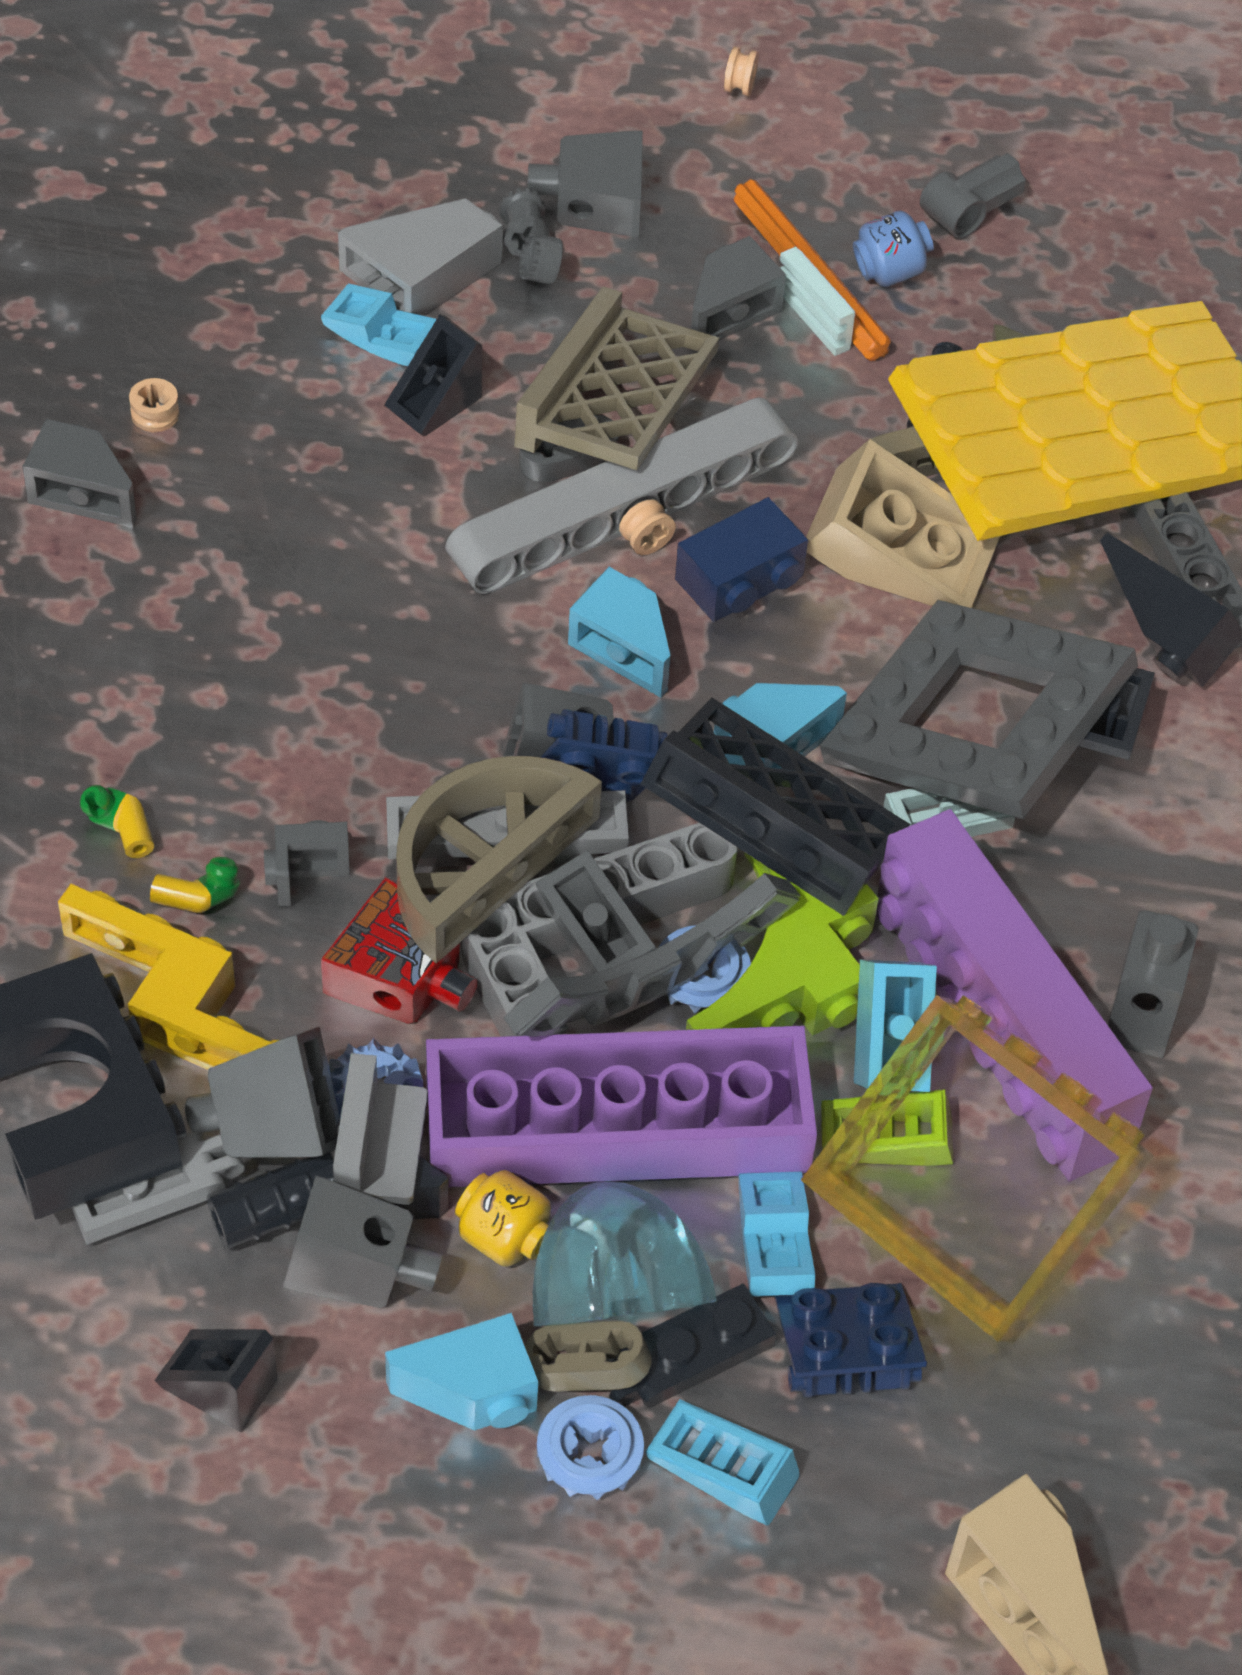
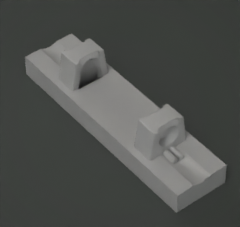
(490, 824)

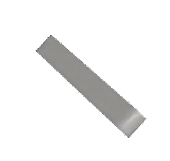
(590, 505)

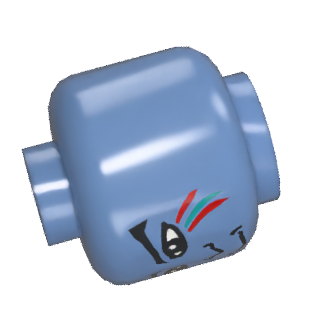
(892, 248)

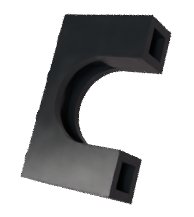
(116, 1134)

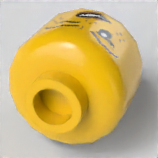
(503, 1217)

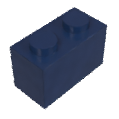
(741, 559)

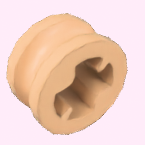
(741, 71)
(148, 392)
(647, 527)

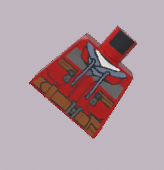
(385, 970)

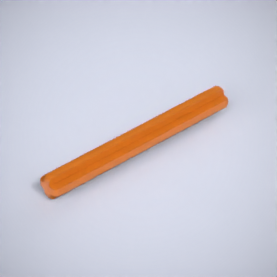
(782, 236)

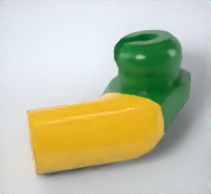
(121, 814)
(202, 893)

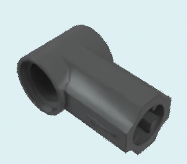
(965, 200)

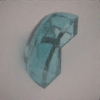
(615, 1256)

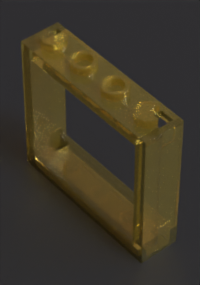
(832, 1168)

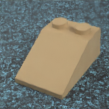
(897, 531)
(1026, 1581)

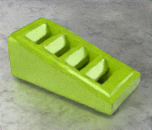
(911, 1149)

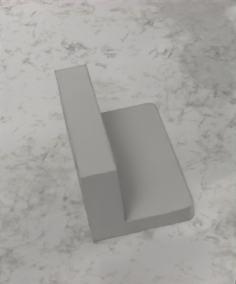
(379, 1134)

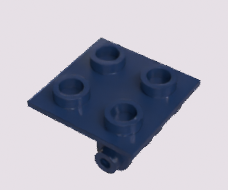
(616, 763)
(847, 1334)

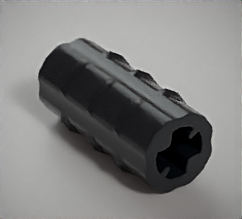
(266, 1201)

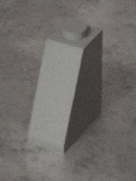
(422, 253)

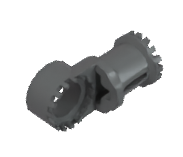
(529, 236)

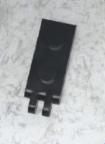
(699, 1346)

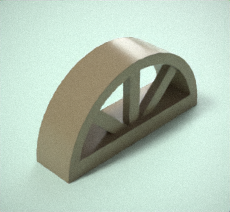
(567, 808)

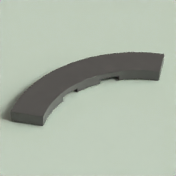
(654, 974)

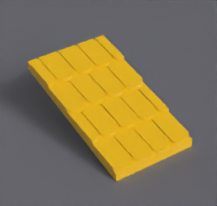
(1080, 417)

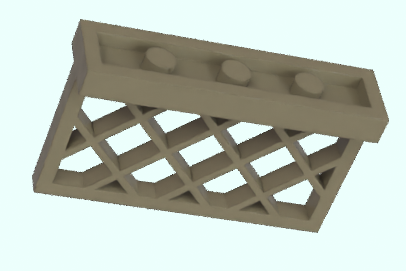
(579, 368)

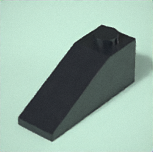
(1177, 619)

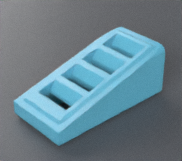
(761, 1481)

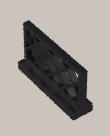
(774, 829)

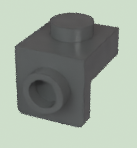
(306, 852)

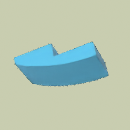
(374, 324)
(775, 1233)

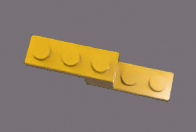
(184, 982)

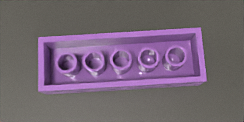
(967, 923)
(621, 1105)

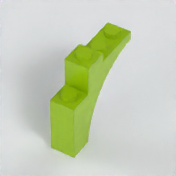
(799, 968)

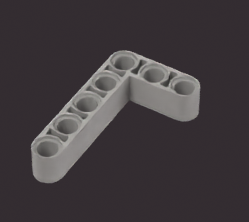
(527, 939)

